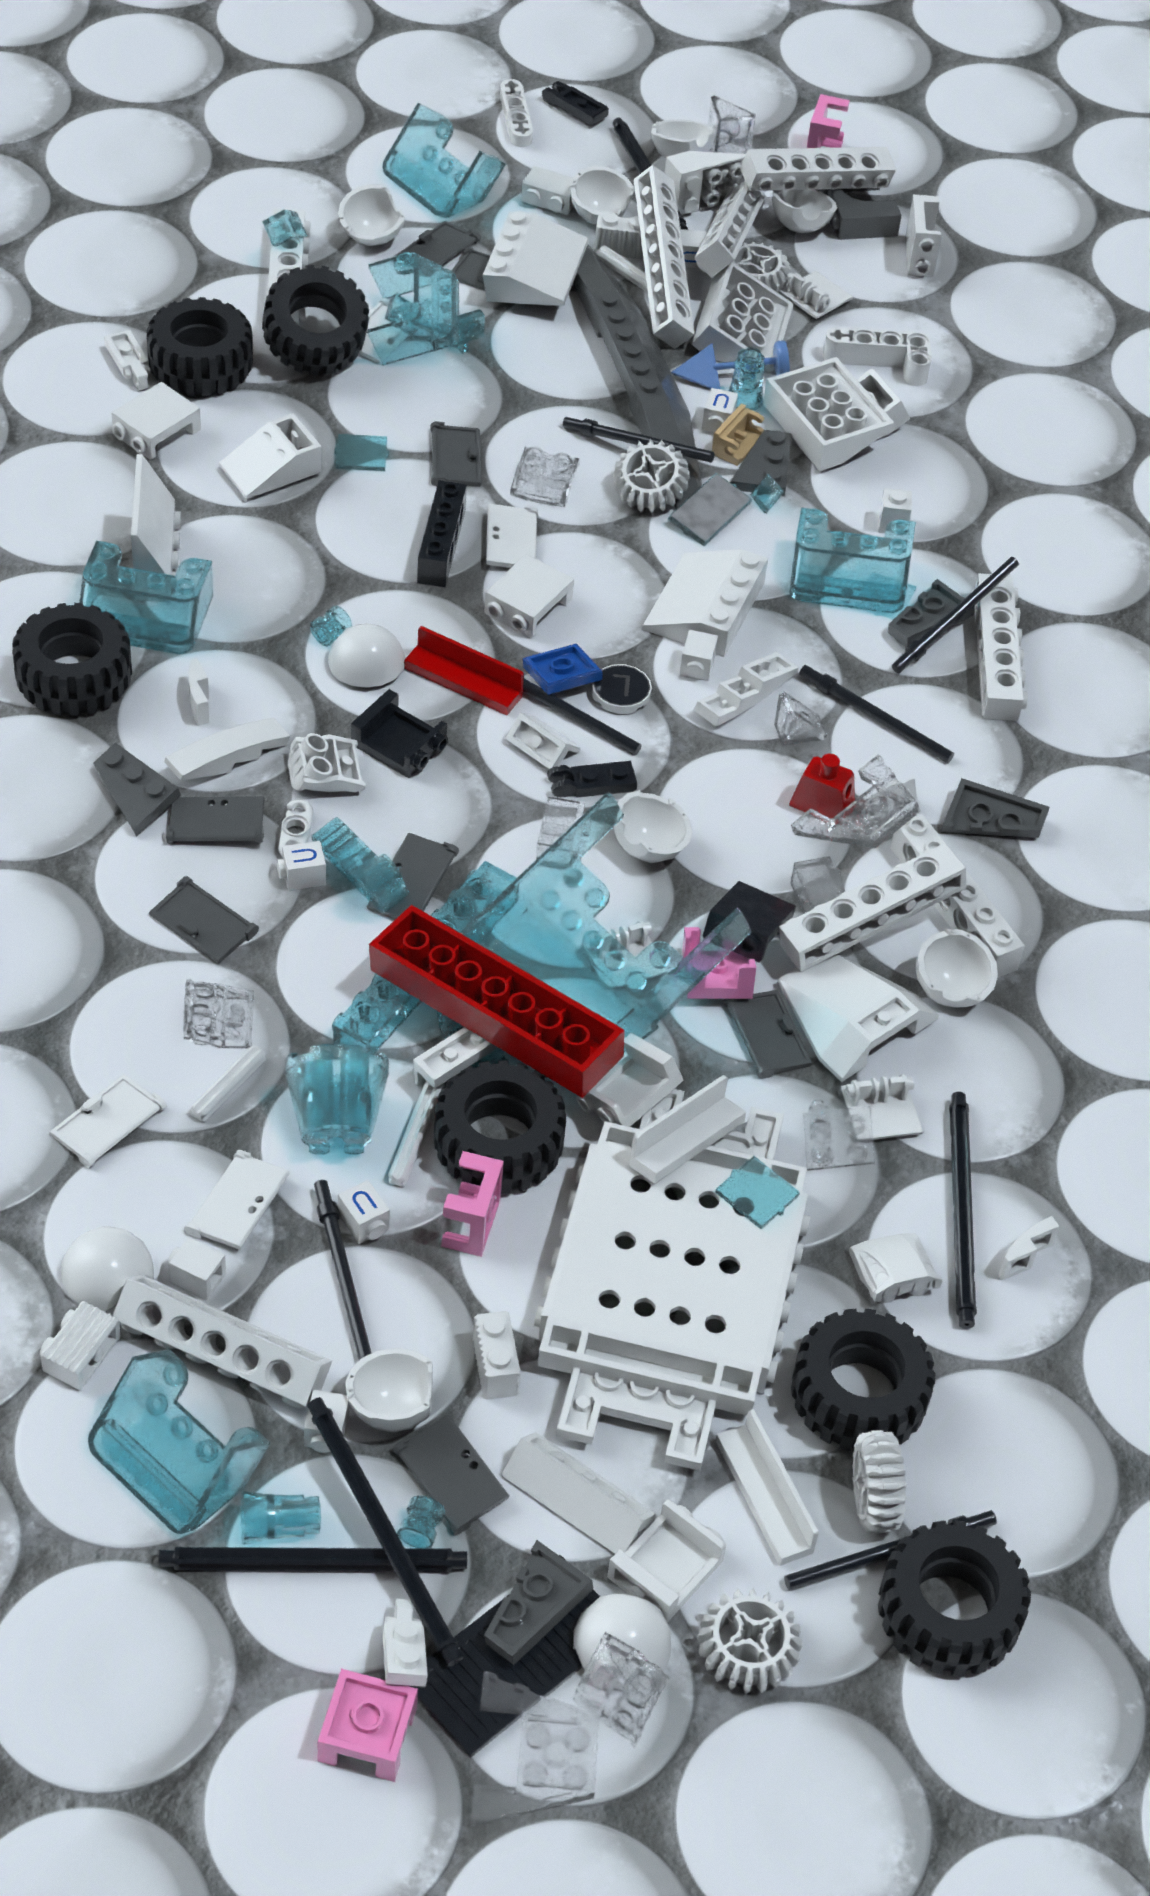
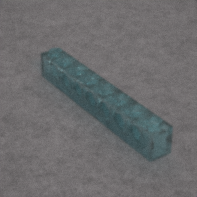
(385, 1006)

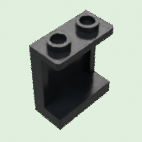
(397, 736)
(762, 912)

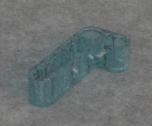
(372, 875)

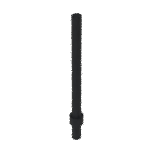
(591, 428)
(918, 648)
(829, 684)
(581, 717)
(329, 1215)
(870, 1555)

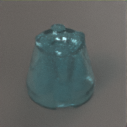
(336, 1095)

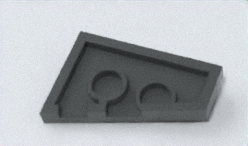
(766, 457)
(926, 613)
(135, 787)
(993, 812)
(539, 1600)

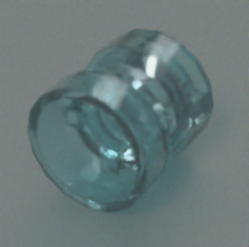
(328, 628)
(420, 1524)

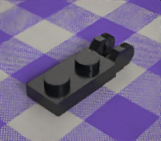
(575, 102)
(592, 779)

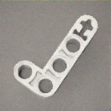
(881, 349)

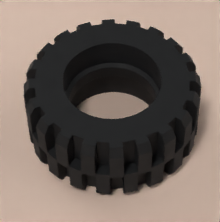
(322, 290)
(200, 346)
(74, 686)
(507, 1092)
(868, 1341)
(947, 1641)

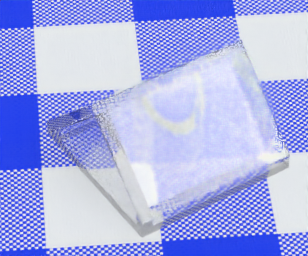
(732, 126)

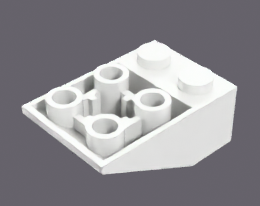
(703, 178)
(273, 457)

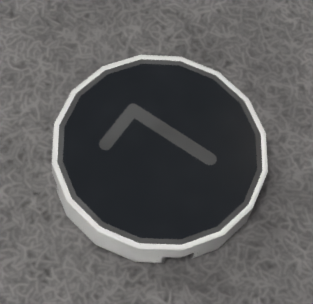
(622, 689)

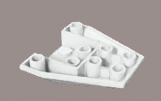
(850, 1011)

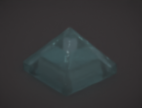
(767, 493)

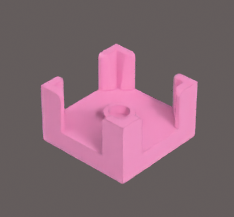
(824, 130)
(728, 980)
(474, 1204)
(367, 1722)

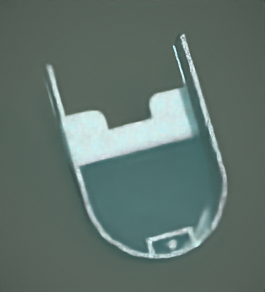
(551, 932)

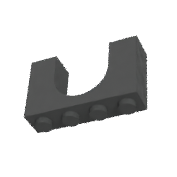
(863, 218)

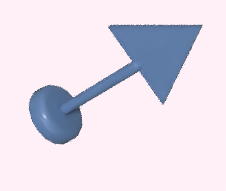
(703, 367)

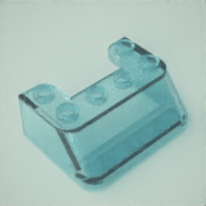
(432, 173)
(851, 567)
(154, 607)
(165, 1450)

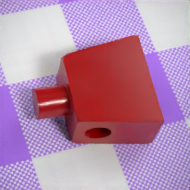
(824, 787)

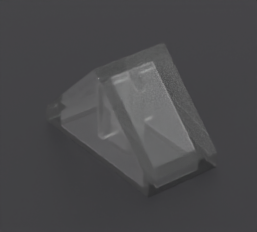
(797, 722)

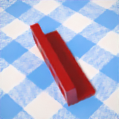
(465, 671)

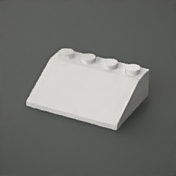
(533, 261)
(741, 315)
(825, 412)
(154, 523)
(708, 595)

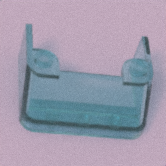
(426, 323)

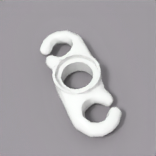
(302, 819)

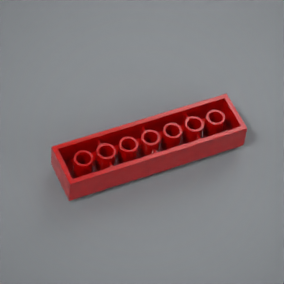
(497, 1000)

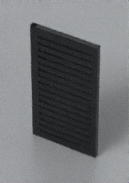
(456, 1691)

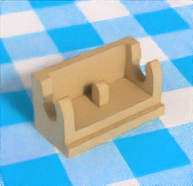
(737, 435)

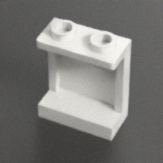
(920, 237)
(153, 418)
(527, 594)
(633, 1084)
(668, 1560)

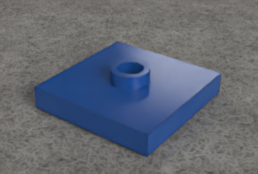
(562, 669)

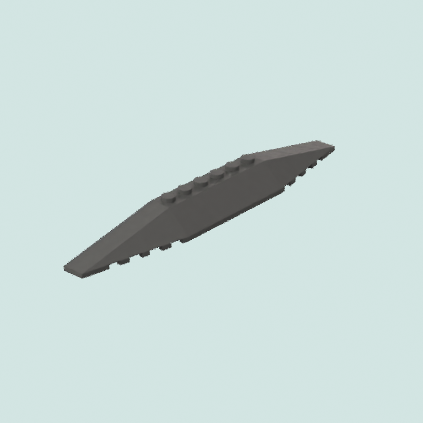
(637, 357)

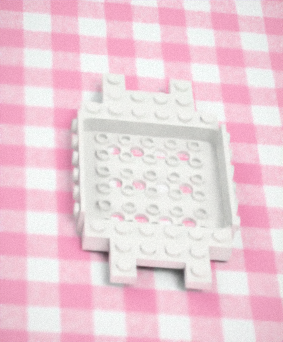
(648, 1364)

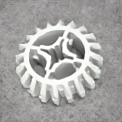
(764, 264)
(664, 466)
(879, 1481)
(755, 1621)

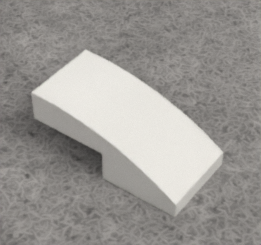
(198, 692)
(1024, 1249)

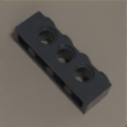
(441, 534)

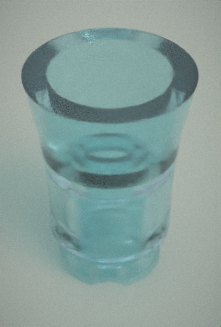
(748, 378)
(278, 1516)

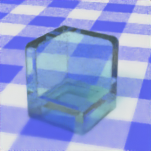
(284, 227)

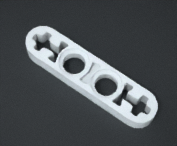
(516, 112)

